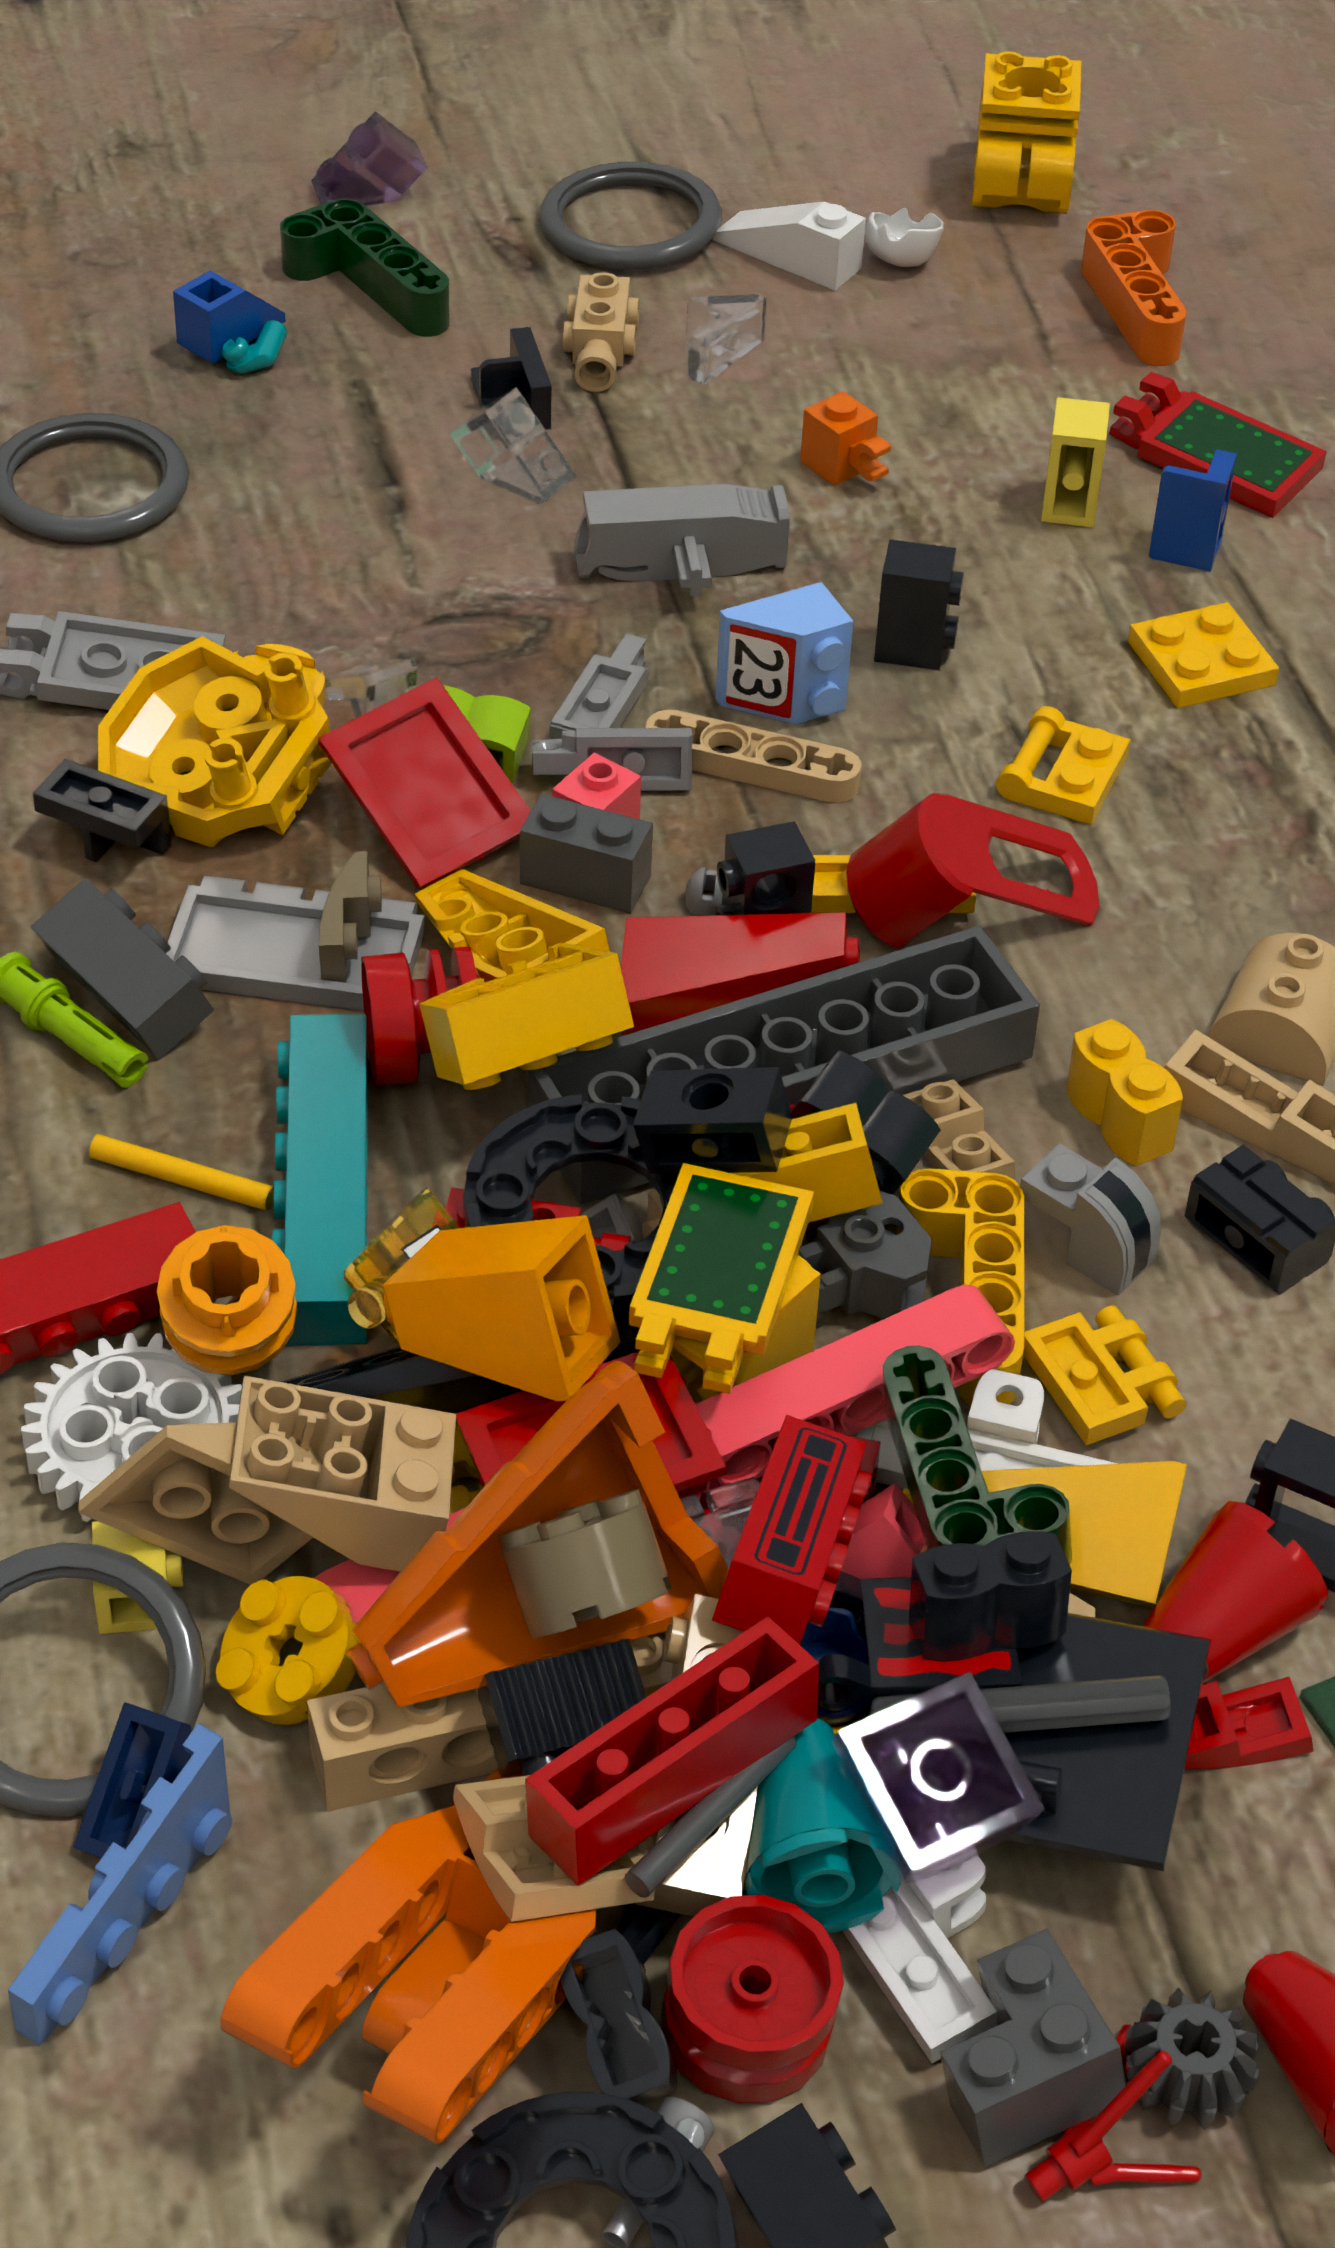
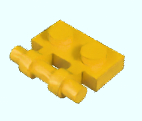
(1087, 1381)

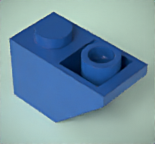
(217, 310)

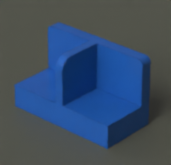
(1192, 513)

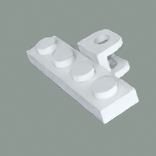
(1000, 1432)
(916, 1963)

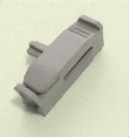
(682, 533)

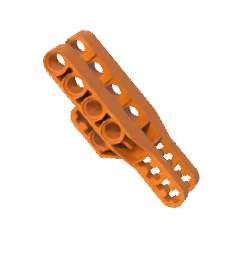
(449, 2010)

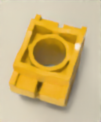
(1027, 131)

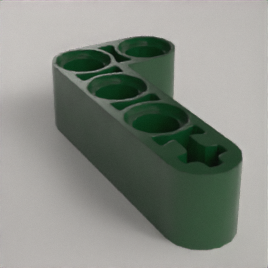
(373, 256)
(944, 1468)

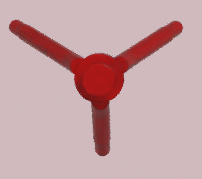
(1082, 2154)

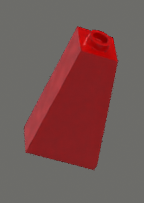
(709, 961)

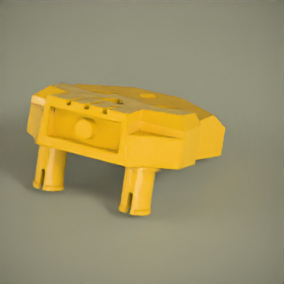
(243, 762)

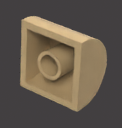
(1283, 1007)

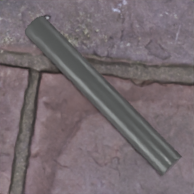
(700, 1823)

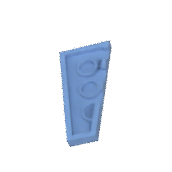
(127, 1888)

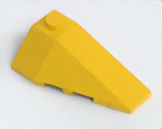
(501, 923)

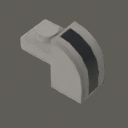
(1108, 1213)

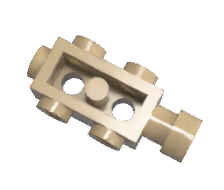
(600, 328)

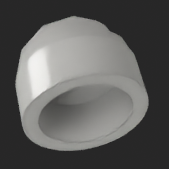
(695, 900)

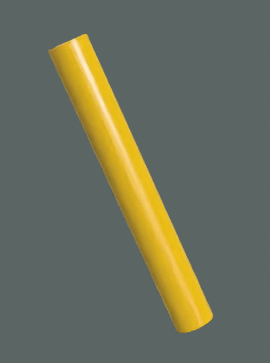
(182, 1172)

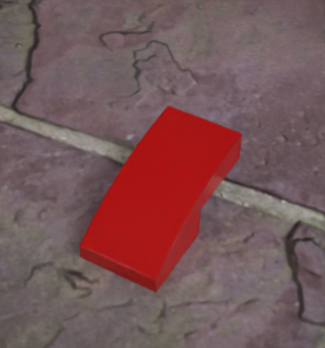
(1247, 1726)

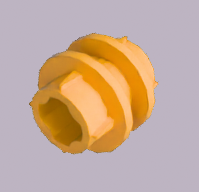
(220, 1265)

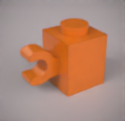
(842, 440)

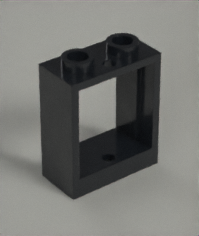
(1304, 1464)

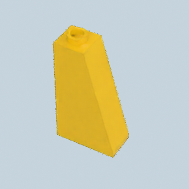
(1117, 1522)

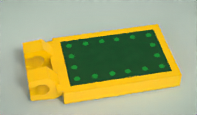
(718, 1270)

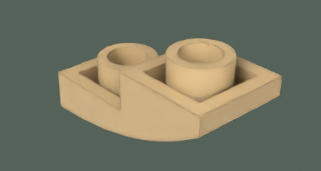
(962, 1137)

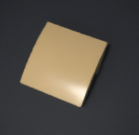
(518, 1870)

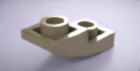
(347, 916)

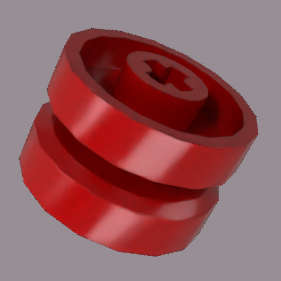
(751, 1998)

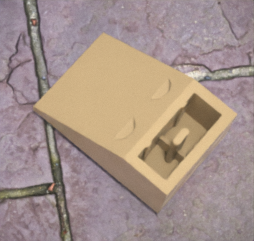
(345, 1468)

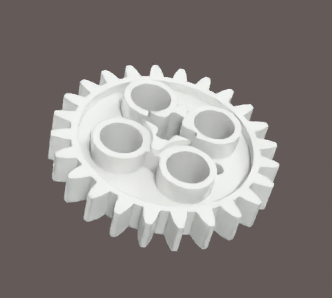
(113, 1407)

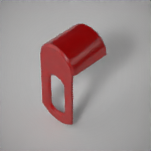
(942, 855)

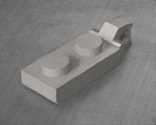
(604, 689)
(656, 754)

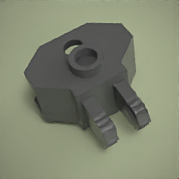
(870, 1266)

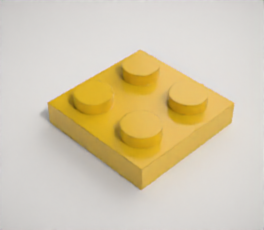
(1203, 655)

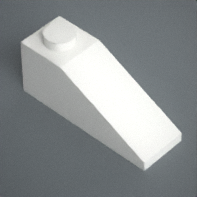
(805, 239)

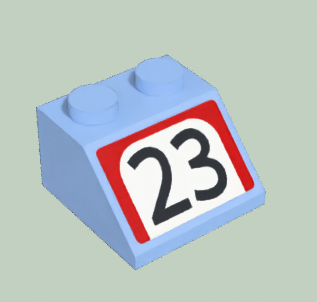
(785, 655)

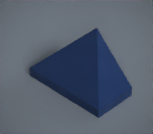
(139, 1753)

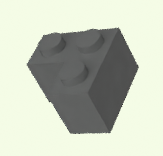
(1043, 2062)

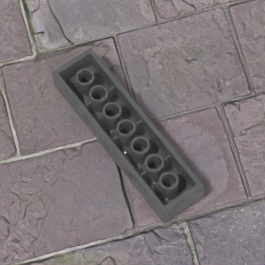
(907, 1015)

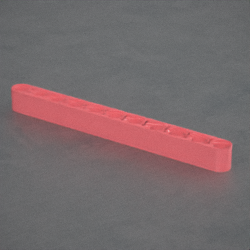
(828, 1387)

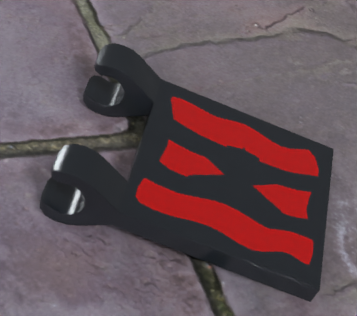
(893, 1653)

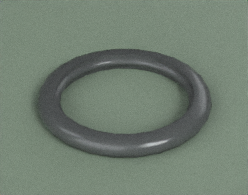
(630, 257)
(100, 527)
(172, 1621)

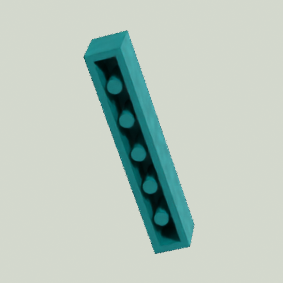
(325, 1169)

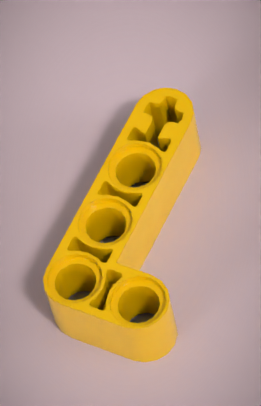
(983, 1226)

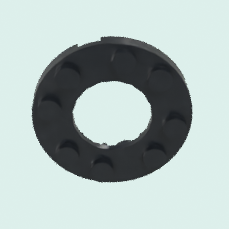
(545, 1139)
(578, 2141)

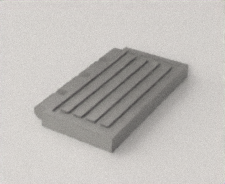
(270, 940)

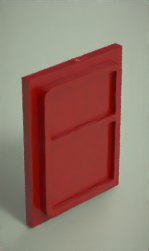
(427, 783)
(504, 1426)

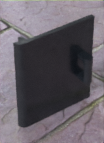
(1110, 1785)

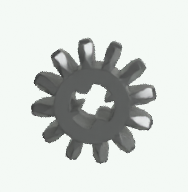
(1209, 2056)

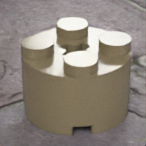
(585, 1563)

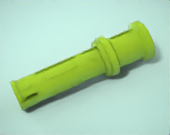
(47, 1006)

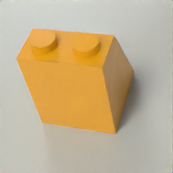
(508, 1304)

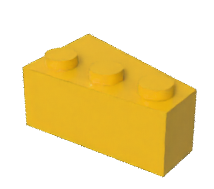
(527, 1015)

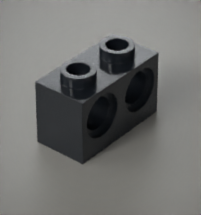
(766, 872)

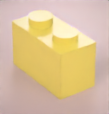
(1075, 462)

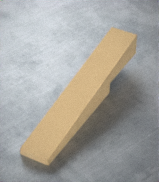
(1256, 1106)

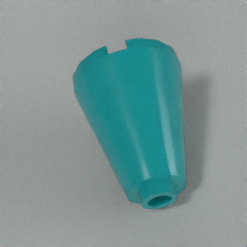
(817, 1838)

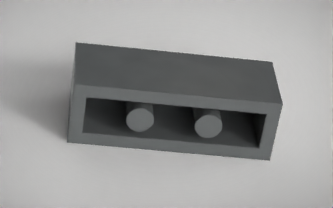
(125, 966)

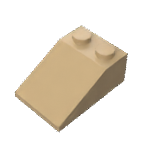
(181, 1500)

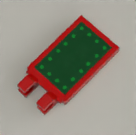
(1188, 429)

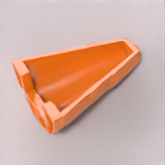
(455, 1603)

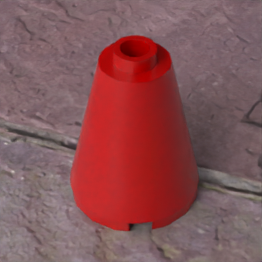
(1239, 1588)
(1295, 2015)

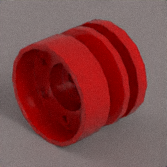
(393, 1010)

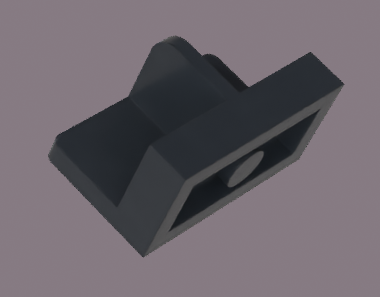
(521, 371)
(104, 809)

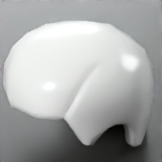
(900, 239)

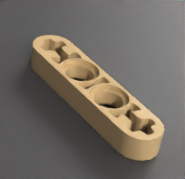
(832, 772)

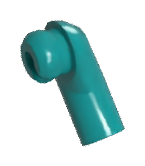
(262, 354)

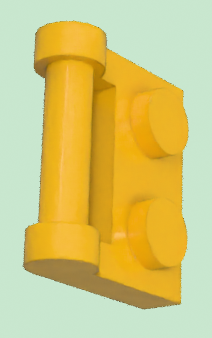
(1079, 776)

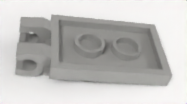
(82, 656)

